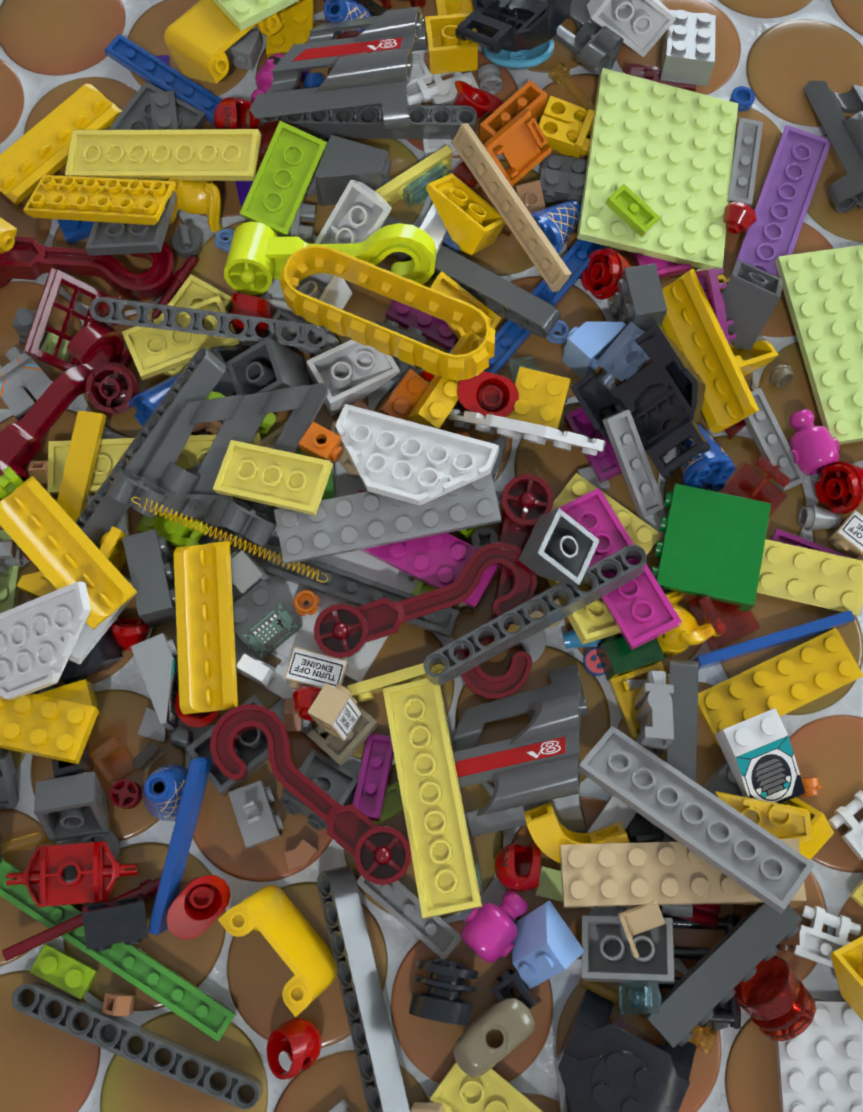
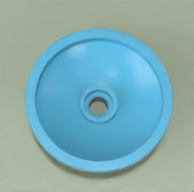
(522, 59)

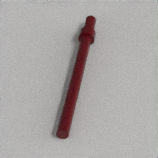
(178, 280)
(147, 889)

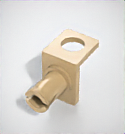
(640, 919)

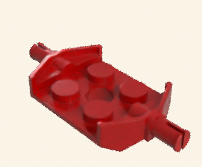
(95, 879)

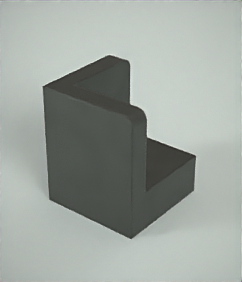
(643, 830)

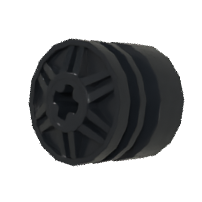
(443, 992)

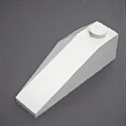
(355, 216)

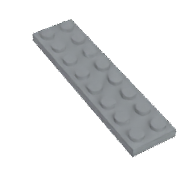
(377, 520)
(697, 819)

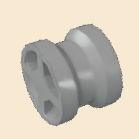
(490, 78)
(484, 533)

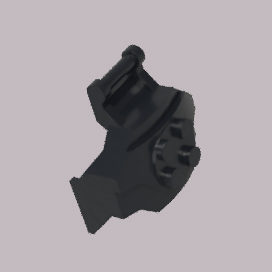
(513, 23)
(661, 398)
(616, 1070)

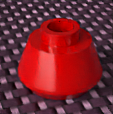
(739, 217)
(129, 631)
(303, 700)

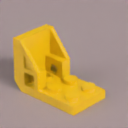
(110, 545)

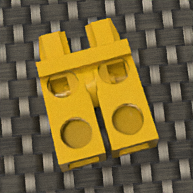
(567, 127)

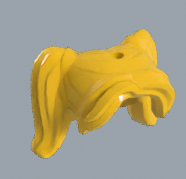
(198, 199)
(687, 634)

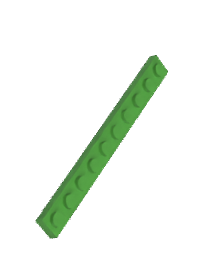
(129, 963)

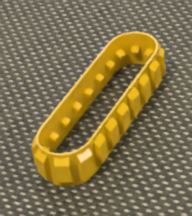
(326, 260)

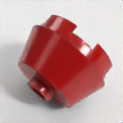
(604, 272)
(840, 487)

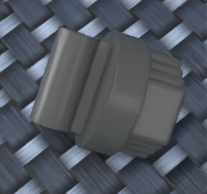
(186, 241)

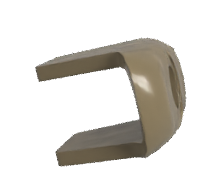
(471, 1049)

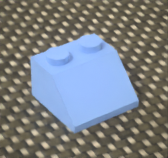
(588, 344)
(543, 945)

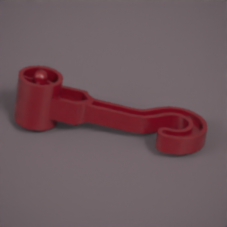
(30, 260)
(22, 440)
(520, 507)
(345, 630)
(378, 851)

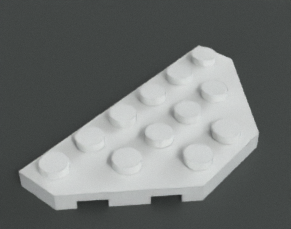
(532, 432)
(411, 458)
(40, 639)

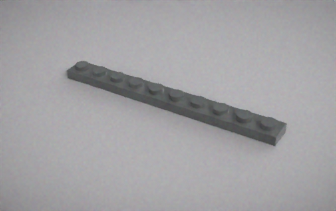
(340, 583)

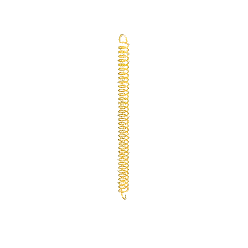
(240, 539)

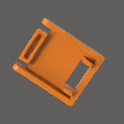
(519, 145)

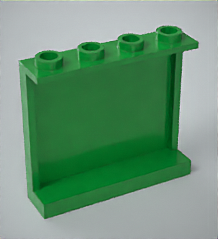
(711, 545)

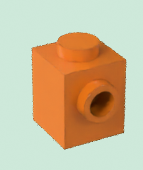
(321, 443)

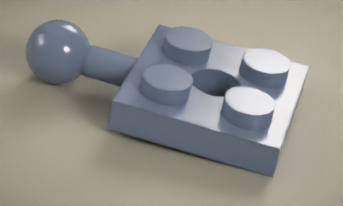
(623, 356)

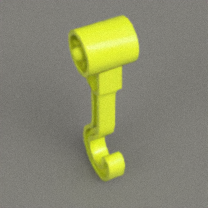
(259, 254)

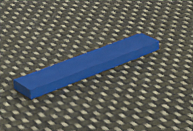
(161, 75)
(774, 639)
(180, 842)

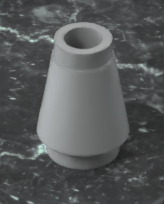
(818, 518)

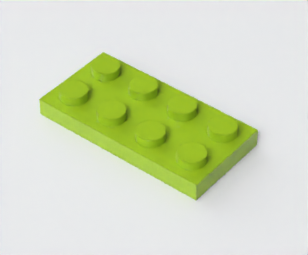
(283, 178)

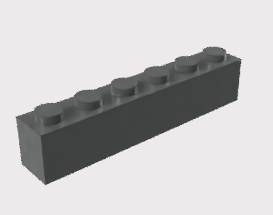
(721, 970)

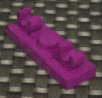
(709, 281)

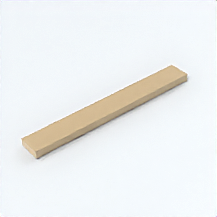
(511, 208)

